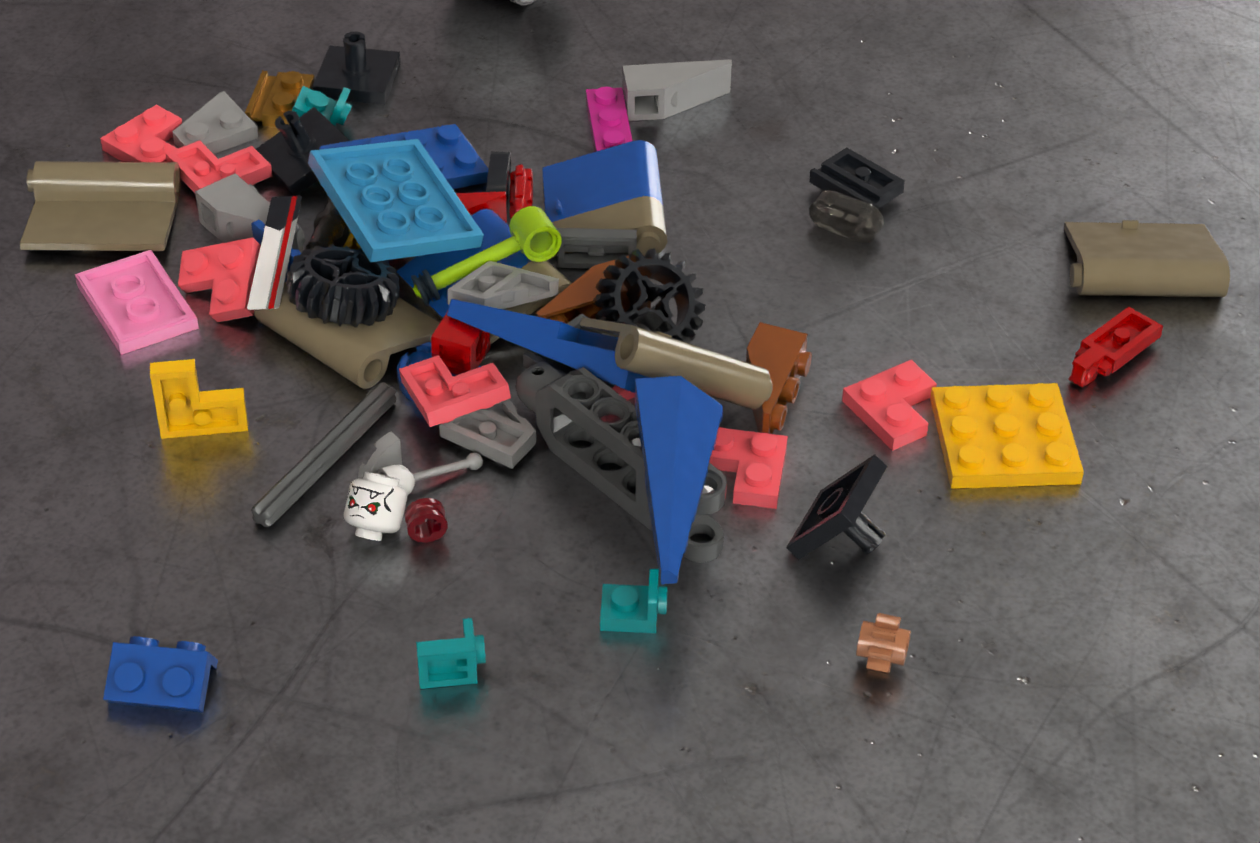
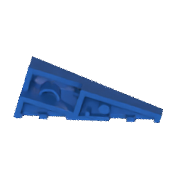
(551, 339)
(677, 440)

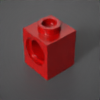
(459, 345)

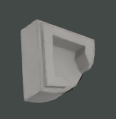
(386, 454)

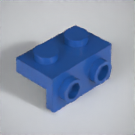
(159, 676)

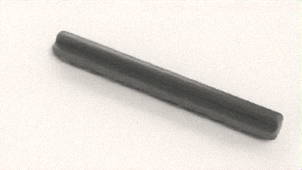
(323, 455)

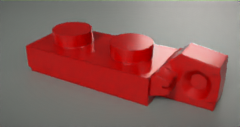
(1113, 345)

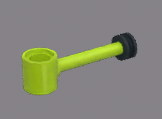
(531, 235)

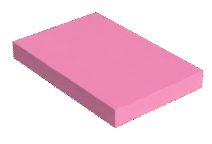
(136, 302)

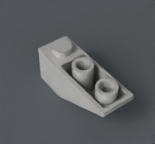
(671, 88)
(231, 207)

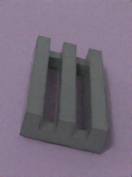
(594, 242)

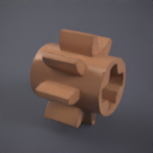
(883, 643)

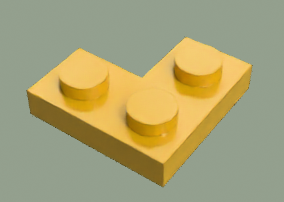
(191, 412)

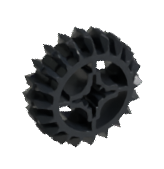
(635, 275)
(342, 286)

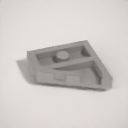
(217, 125)
(503, 286)
(493, 433)

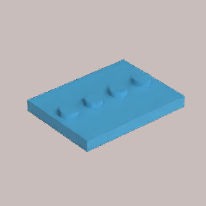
(395, 200)

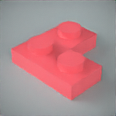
(143, 137)
(201, 167)
(227, 271)
(447, 397)
(886, 403)
(756, 460)

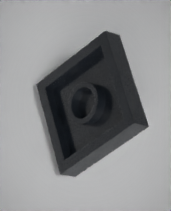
(362, 70)
(291, 147)
(840, 510)

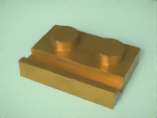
(276, 95)

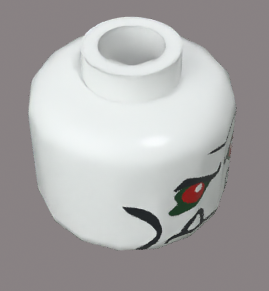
(375, 505)

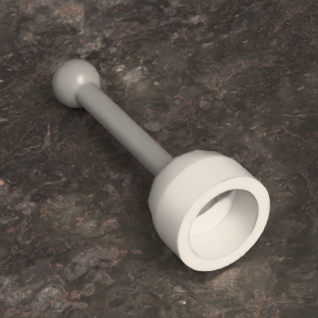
(408, 479)

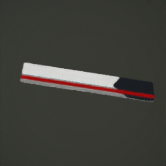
(274, 253)

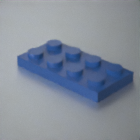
(447, 149)

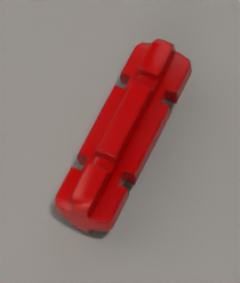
(520, 189)

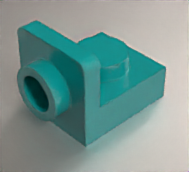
(331, 109)
(633, 606)
(451, 660)

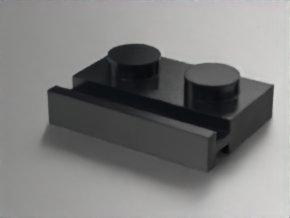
(857, 178)

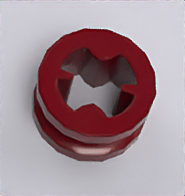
(436, 521)

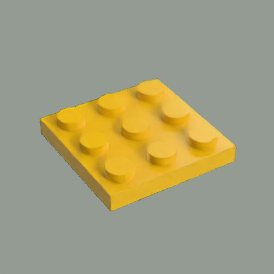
(1005, 436)

